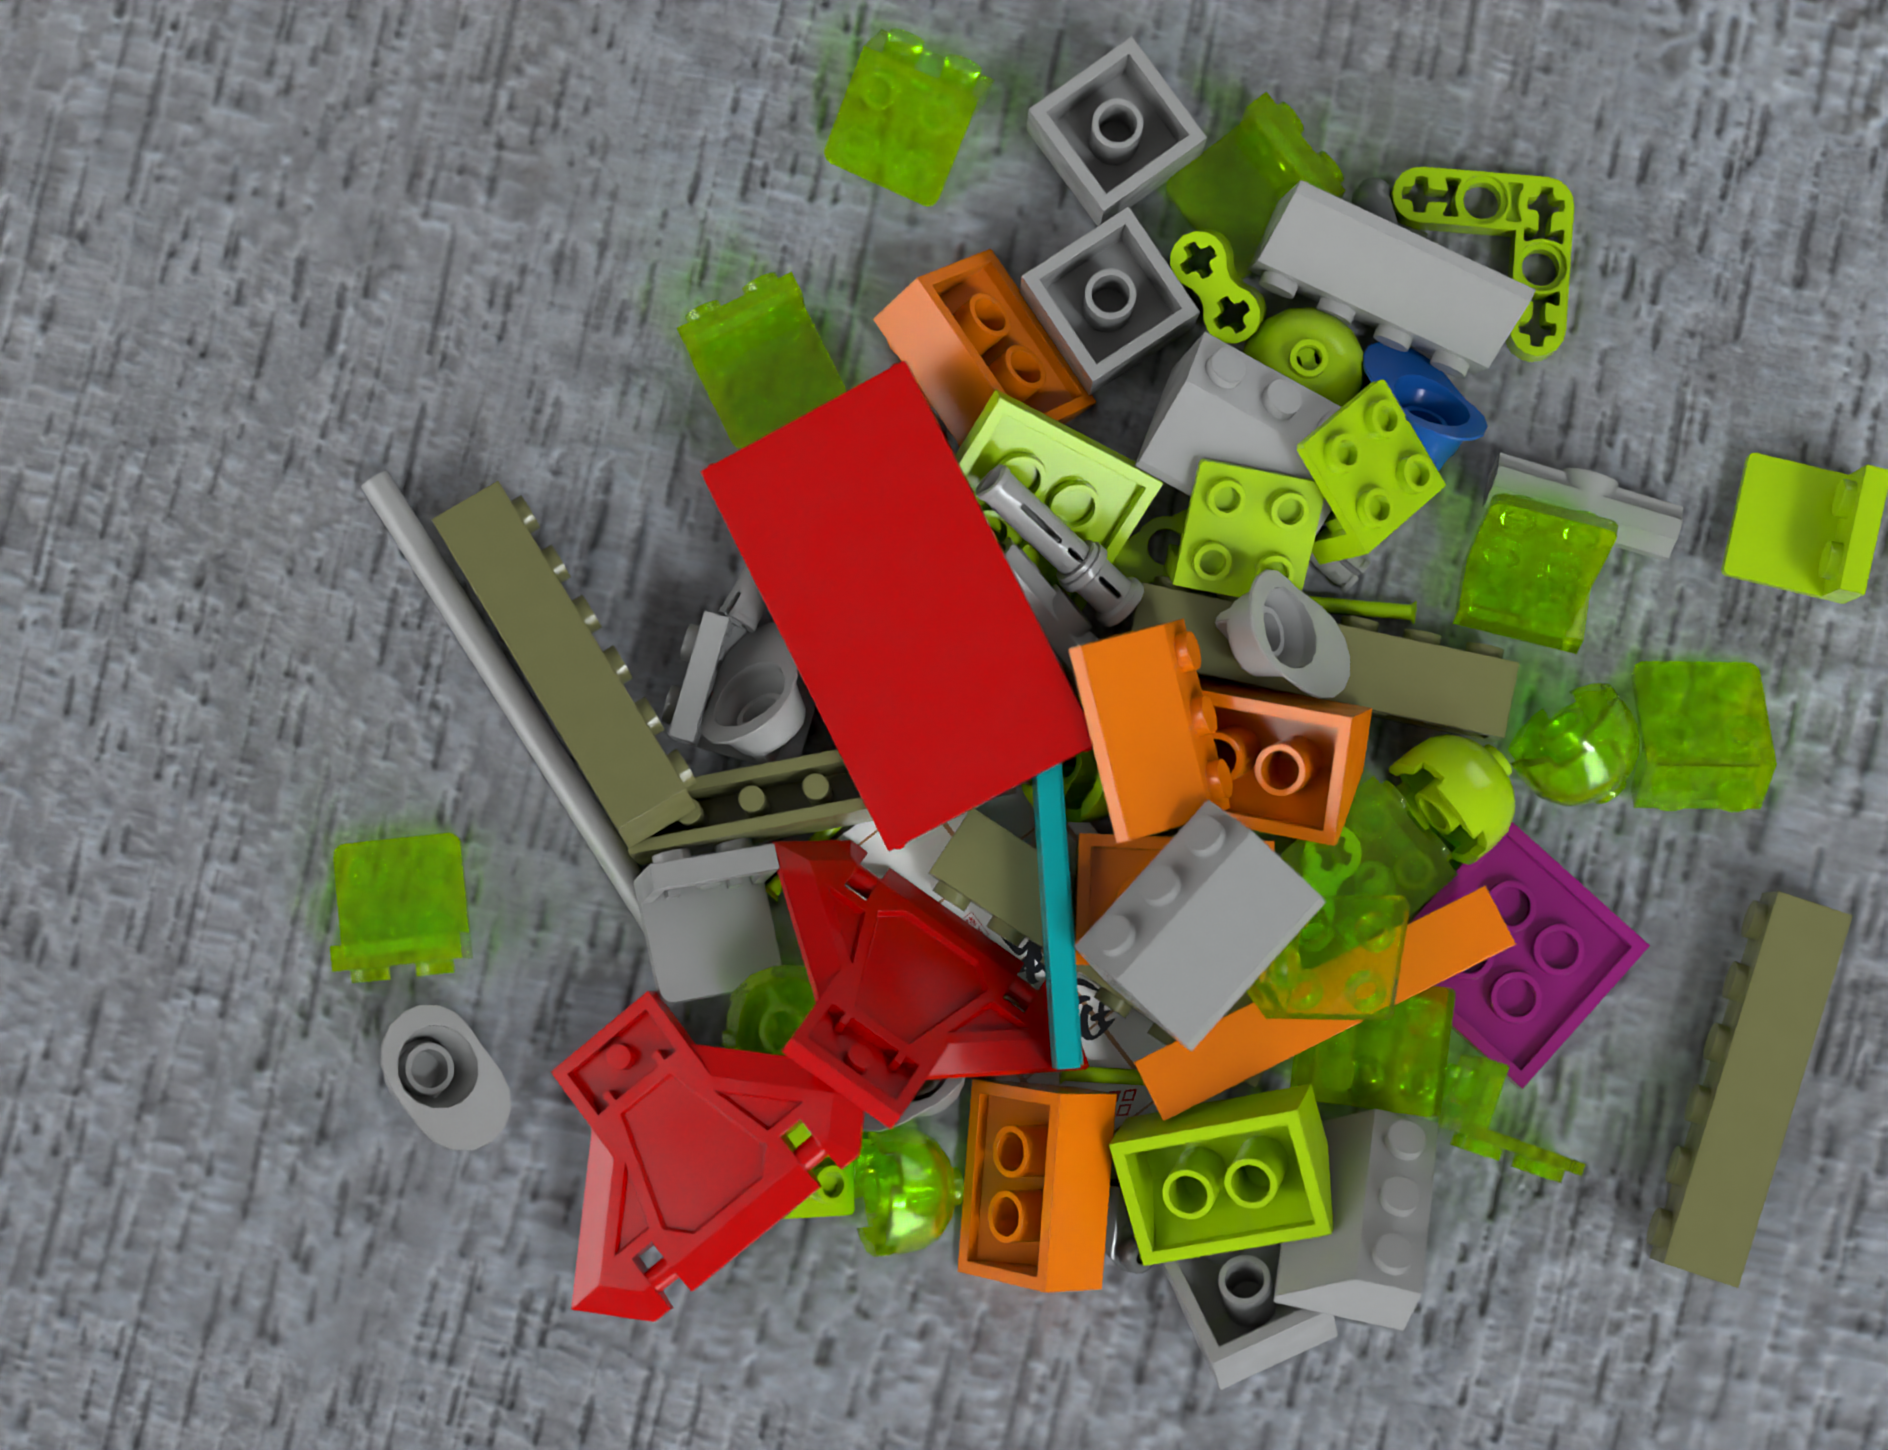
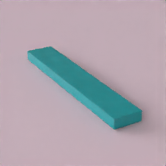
(1057, 919)

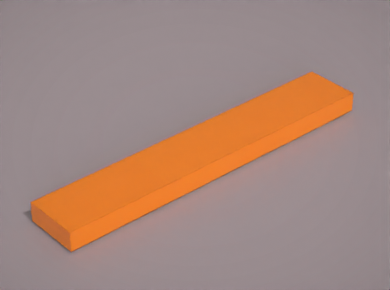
(1249, 1043)

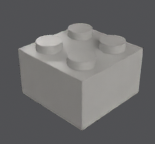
(1115, 131)
(1108, 301)

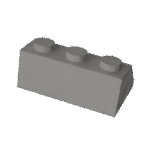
(1230, 412)
(1199, 924)
(1380, 1222)

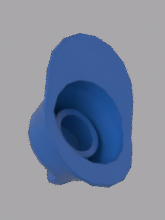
(1427, 398)

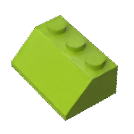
(1225, 1175)

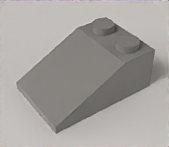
(1234, 1313)

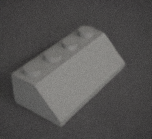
(1388, 280)

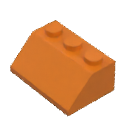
(976, 334)
(1150, 728)
(1289, 758)
(1037, 1185)

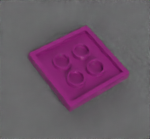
(1563, 961)

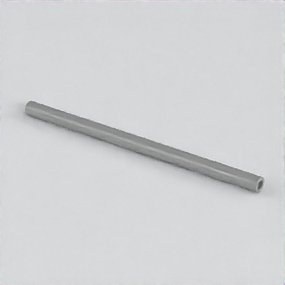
(505, 686)

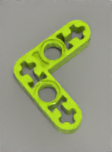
(1511, 220)

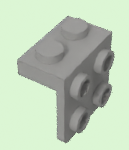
(685, 706)
(707, 918)

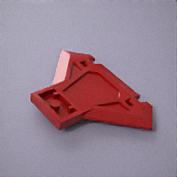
(901, 985)
(688, 1154)

